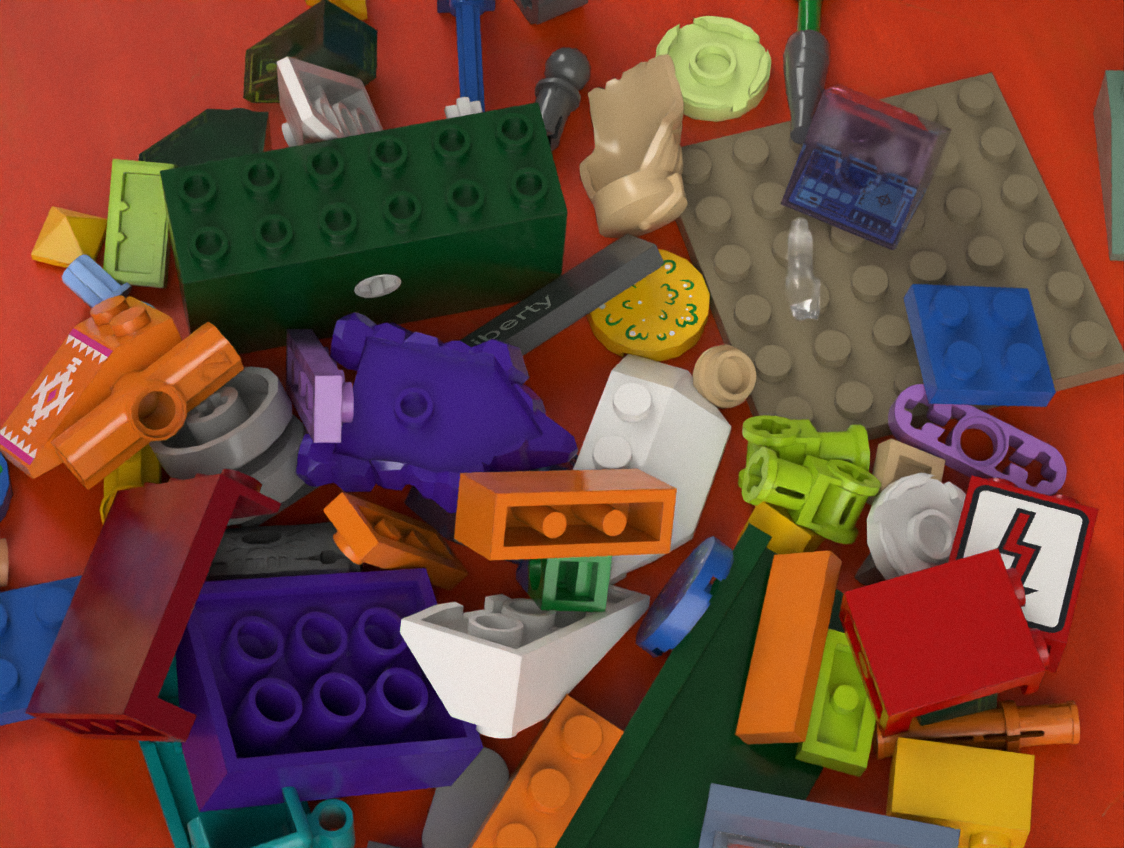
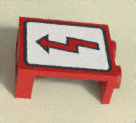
(1041, 539)

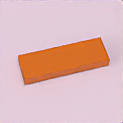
(789, 648)

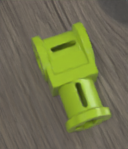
(797, 438)
(816, 494)

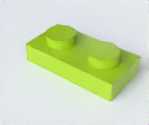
(841, 713)

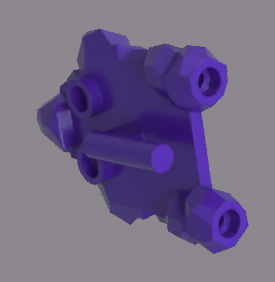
(431, 414)

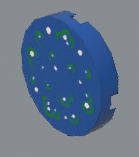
(684, 597)

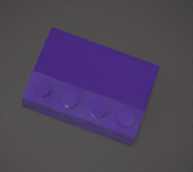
(313, 691)

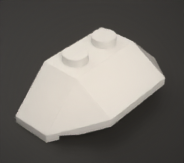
(663, 427)

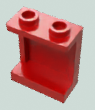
(942, 638)

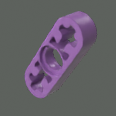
(1002, 435)

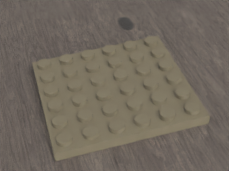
(976, 226)

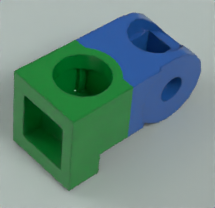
(566, 582)

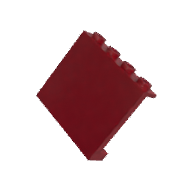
(136, 607)

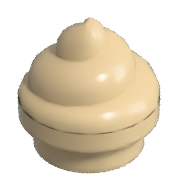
(724, 376)

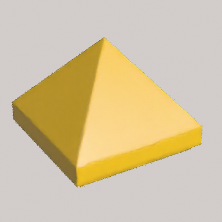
(68, 236)

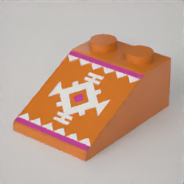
(81, 375)

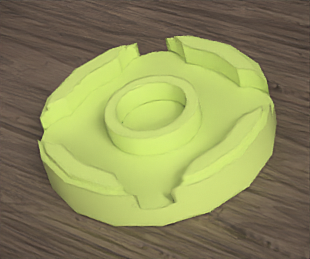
(717, 67)

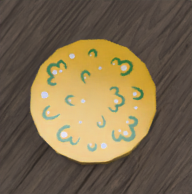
(657, 314)

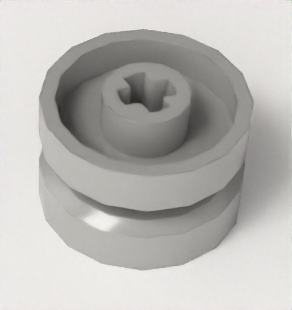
(240, 429)

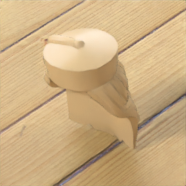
(637, 151)

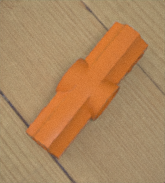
(113, 429)

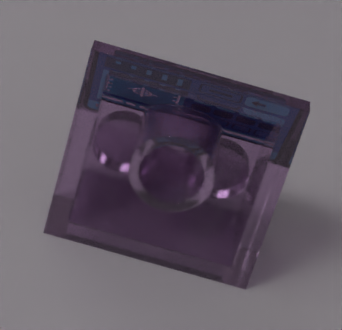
(865, 165)

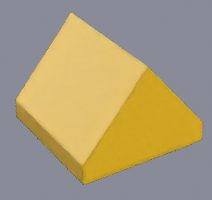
(785, 534)

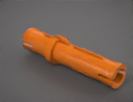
(996, 728)

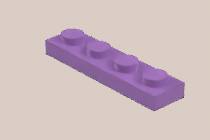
(317, 387)

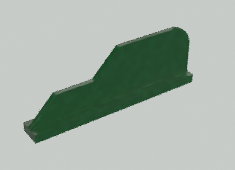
(686, 727)

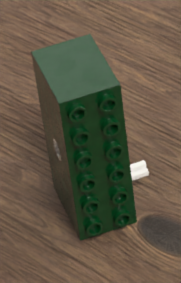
(369, 226)

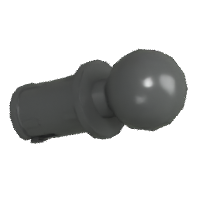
(558, 94)

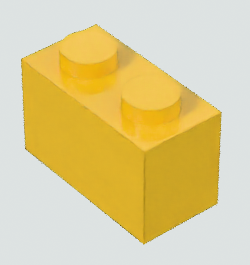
(963, 789)

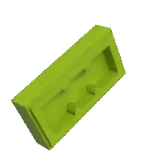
(137, 225)

